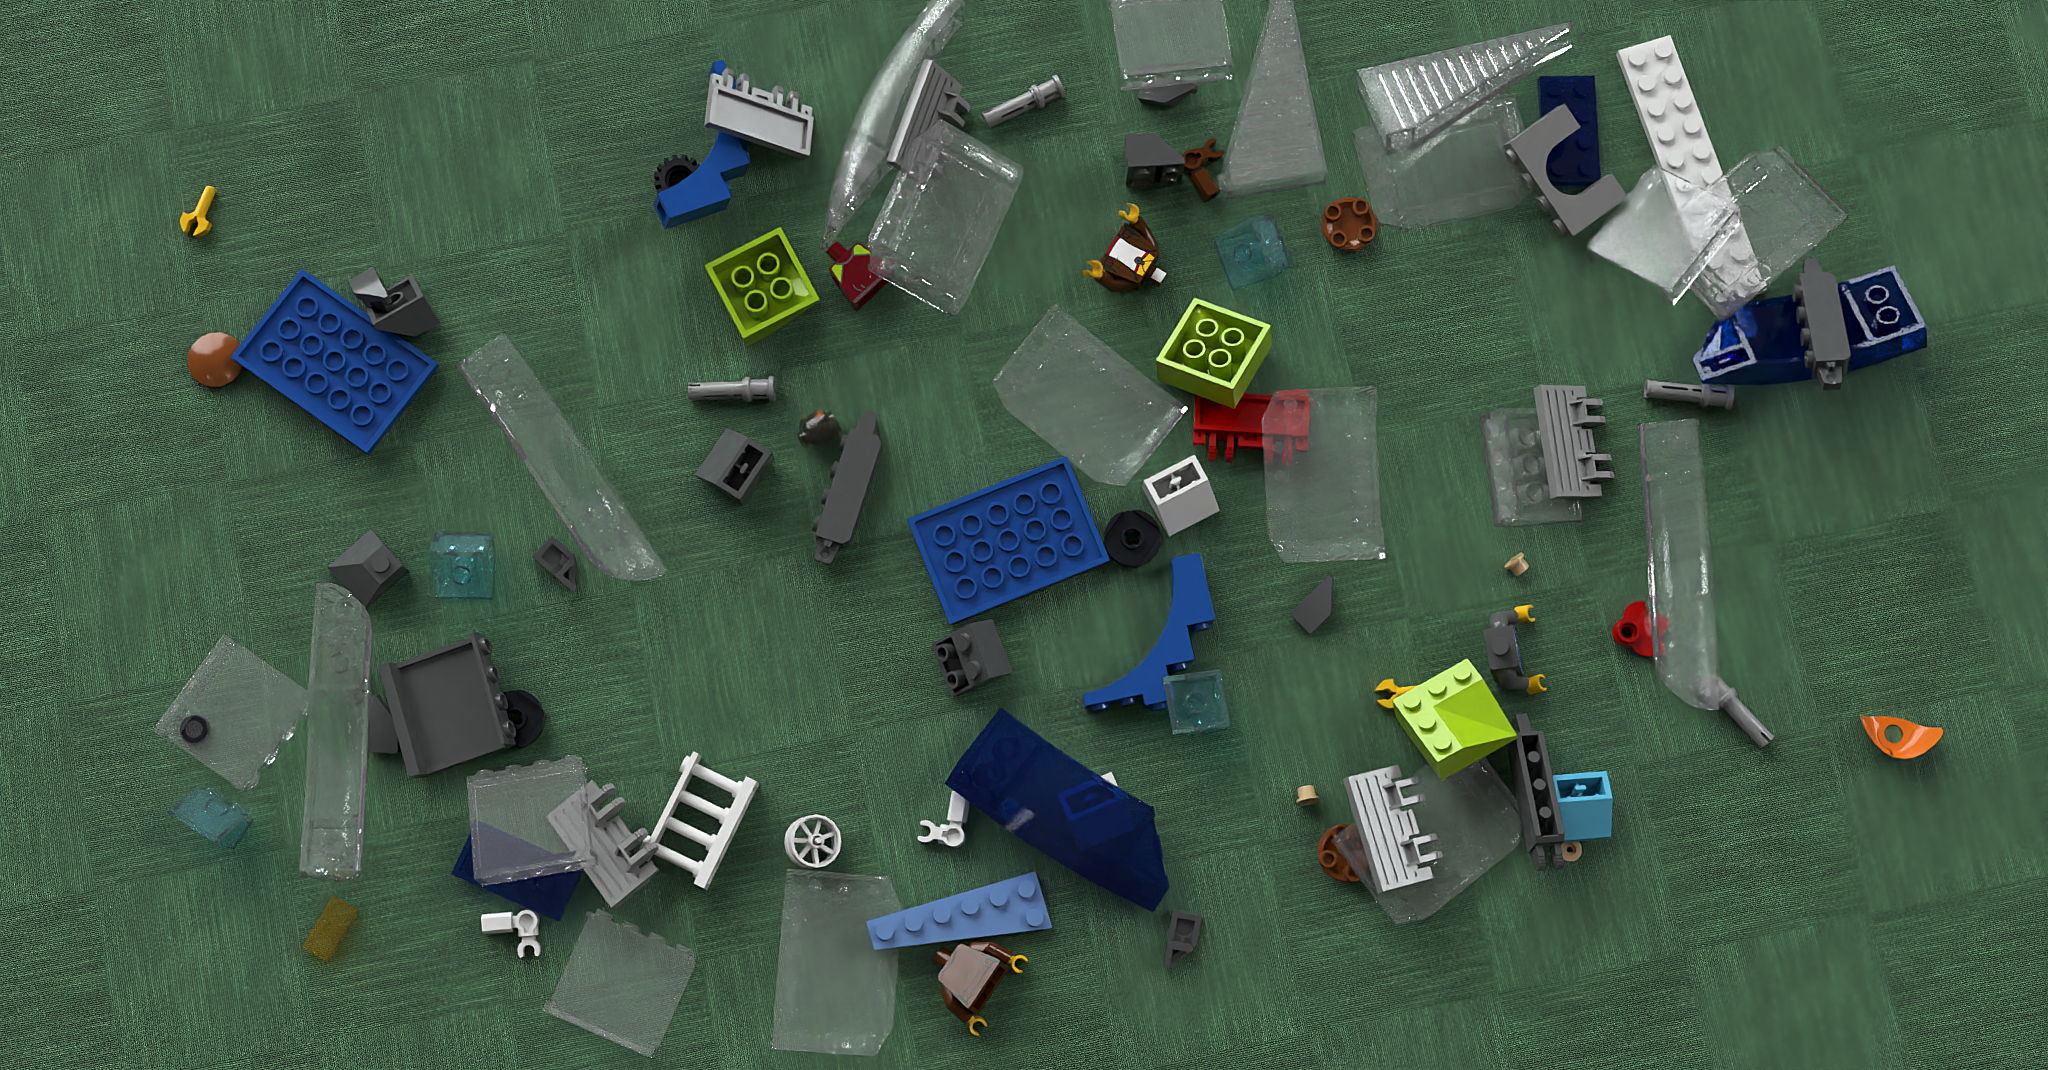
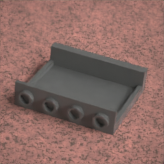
(447, 706)

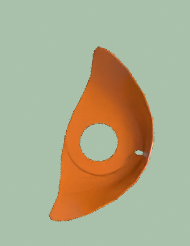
(1915, 738)

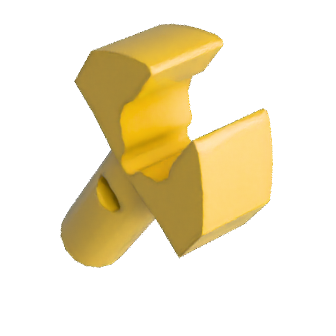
(199, 214)
(1392, 688)

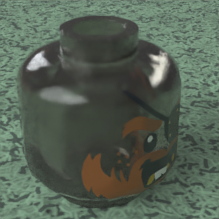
(818, 430)

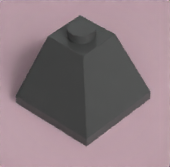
(408, 313)
(368, 569)

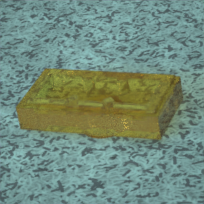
(330, 928)

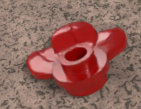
(1638, 623)

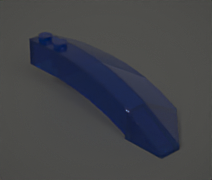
(1764, 341)
(1063, 809)

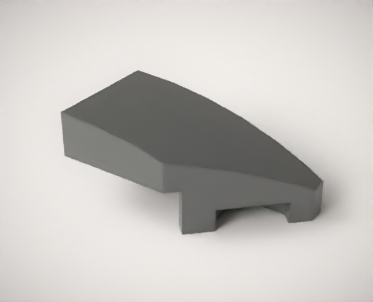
(1166, 94)
(369, 288)
(558, 562)
(1315, 606)
(382, 729)
(1182, 935)

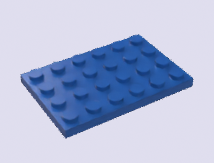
(335, 362)
(1008, 540)

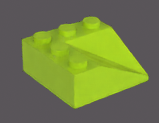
(762, 285)
(1214, 353)
(1453, 719)

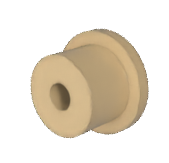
(1517, 564)
(1307, 796)
(1575, 851)

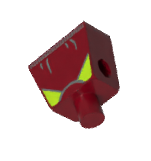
(852, 274)

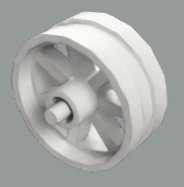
(812, 841)

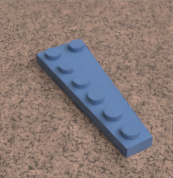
(983, 912)

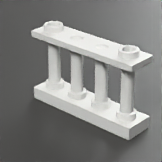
(728, 817)

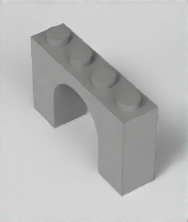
(1530, 153)

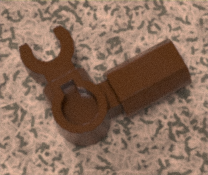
(1200, 177)

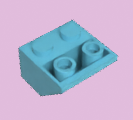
(1584, 805)

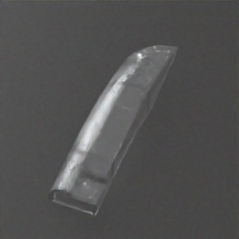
(881, 112)
(560, 462)
(1680, 560)
(337, 736)

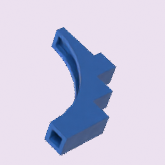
(706, 188)
(1189, 610)

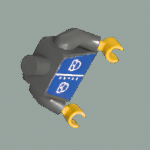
(1505, 653)

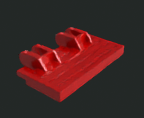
(1226, 423)

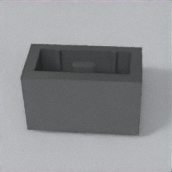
(1151, 161)
(735, 465)
(971, 657)

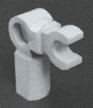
(951, 834)
(526, 922)

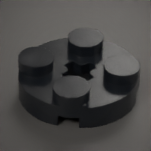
(1128, 522)
(532, 716)

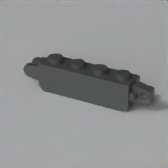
(1822, 325)
(849, 489)
(1536, 793)

